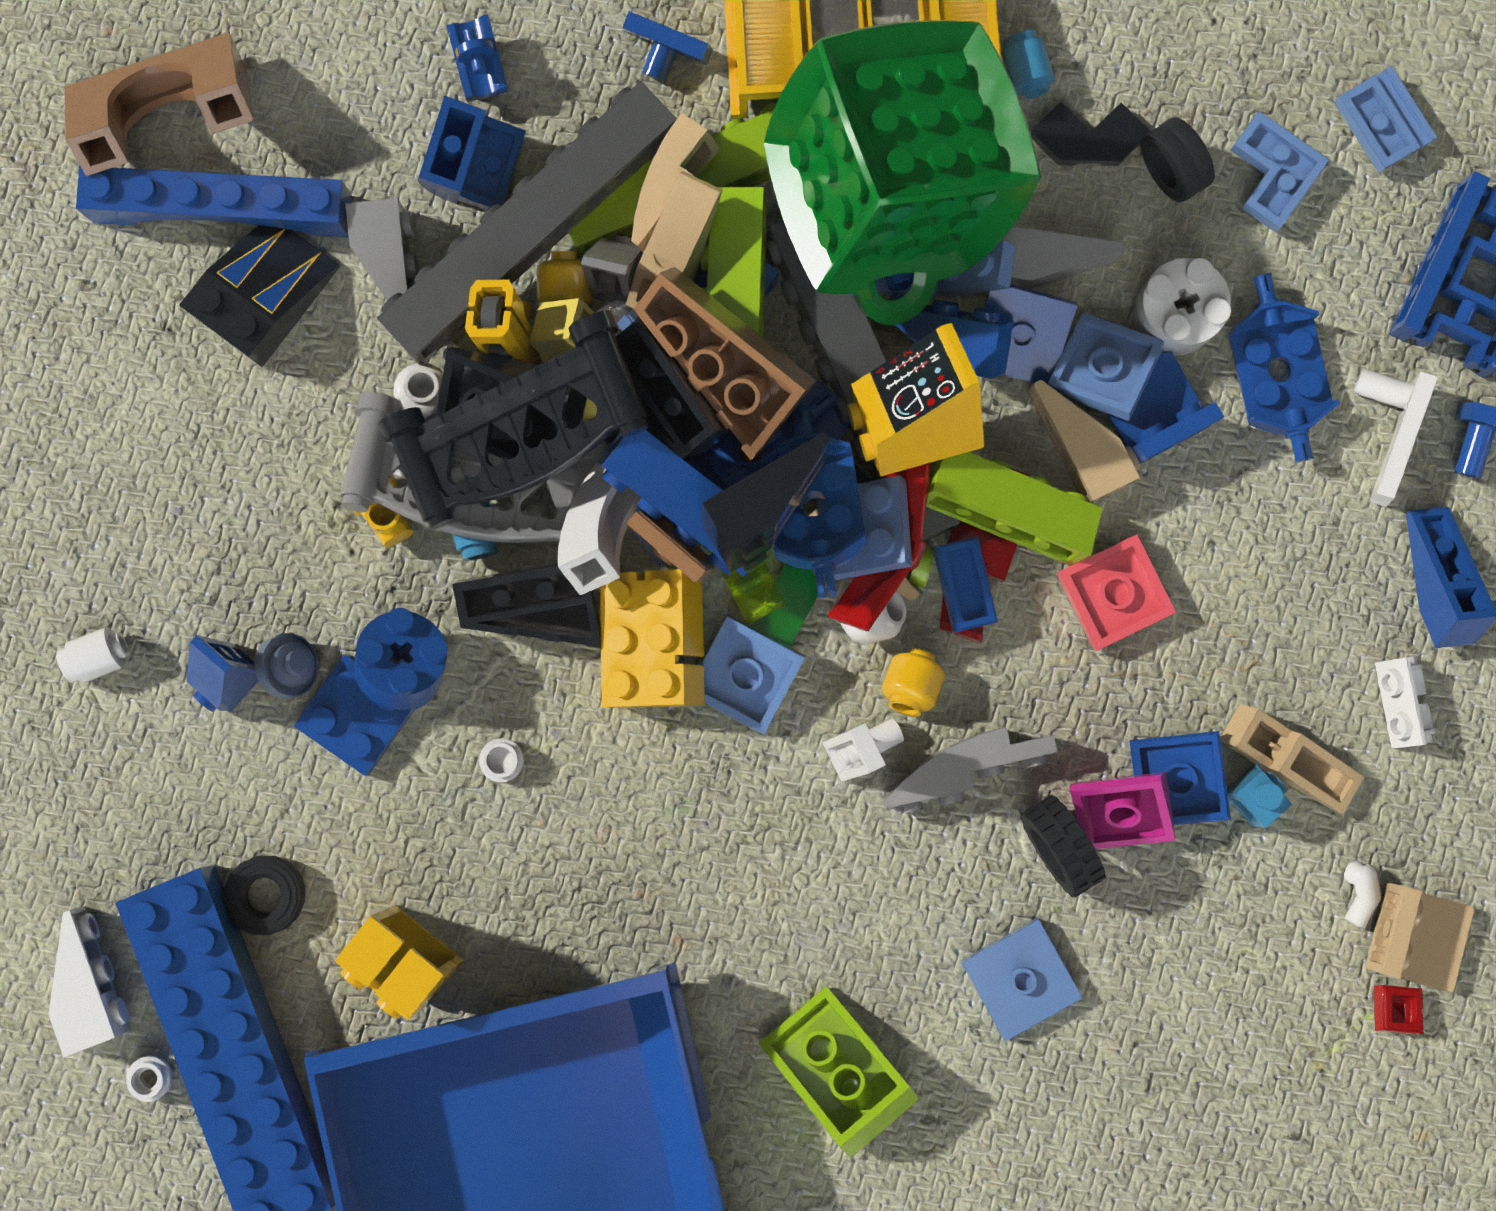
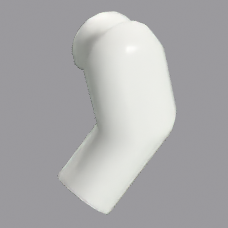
(1367, 891)

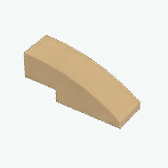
(684, 148)
(1291, 758)

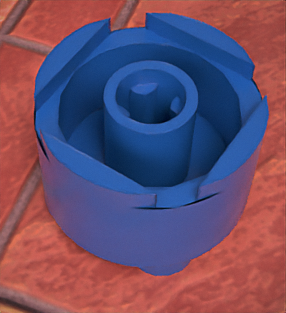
(399, 637)

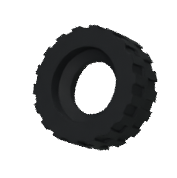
(1063, 846)

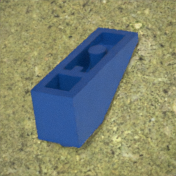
(1447, 580)
(219, 673)

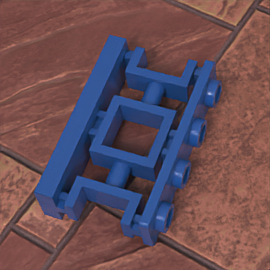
(1450, 261)

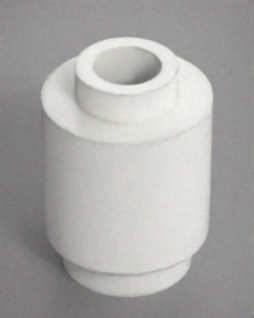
(92, 655)

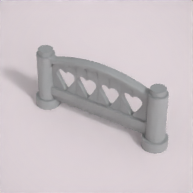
(375, 461)

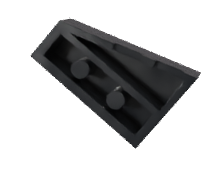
(674, 408)

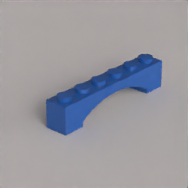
(146, 195)

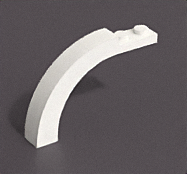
(595, 532)

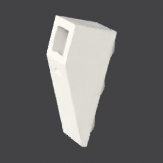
(83, 996)

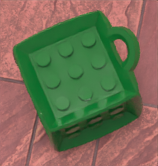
(899, 159)

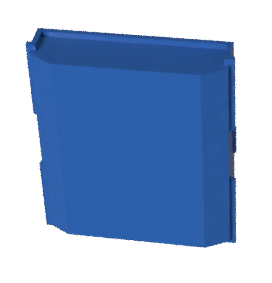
(525, 1109)

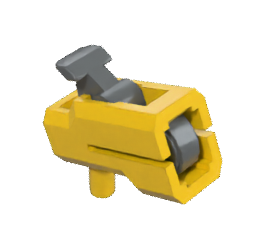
(500, 321)

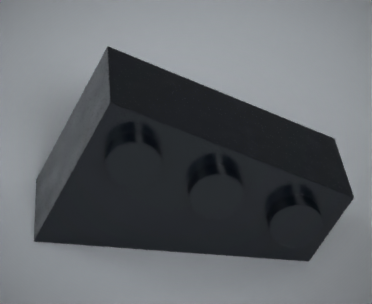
(529, 604)

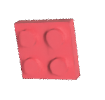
(1115, 592)

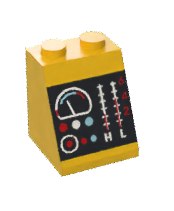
(919, 405)

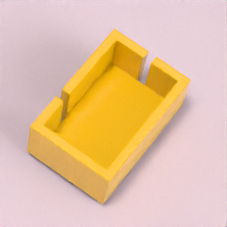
(643, 631)
(398, 962)

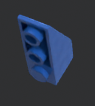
(981, 333)

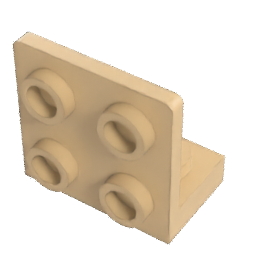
(1419, 937)

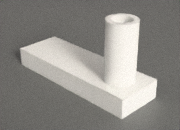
(1413, 401)
(859, 749)

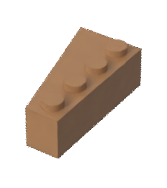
(725, 359)

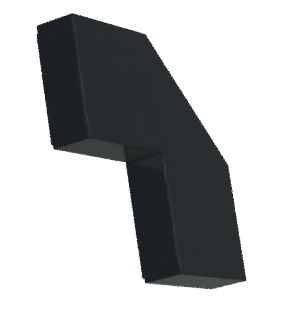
(1072, 143)

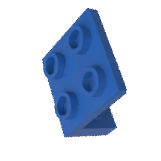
(1165, 412)

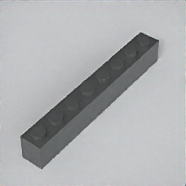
(530, 221)
(842, 343)

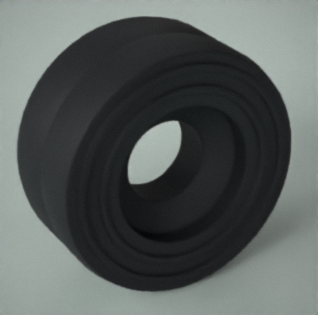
(1177, 159)

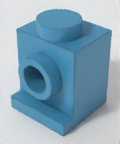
(1259, 797)

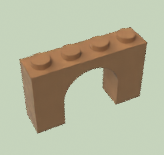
(109, 104)

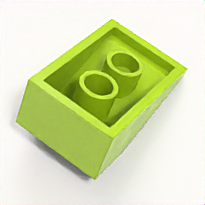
(838, 1072)

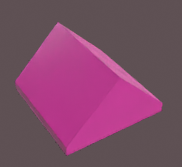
(1124, 810)

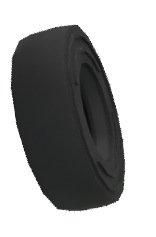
(238, 904)

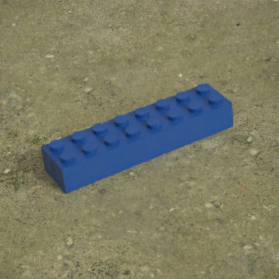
(227, 1045)

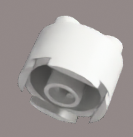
(1189, 284)

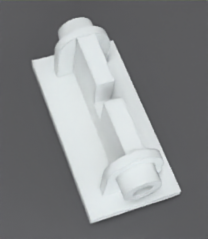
(1400, 685)

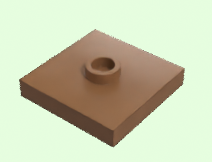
(671, 548)

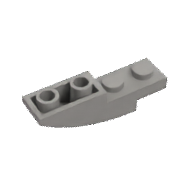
(949, 770)

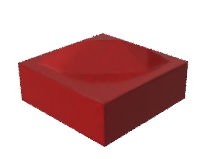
(1398, 1009)

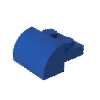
(470, 156)

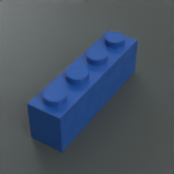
(666, 486)

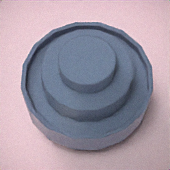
(286, 665)

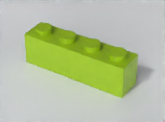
(738, 254)
(1014, 506)

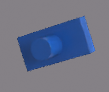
(665, 45)

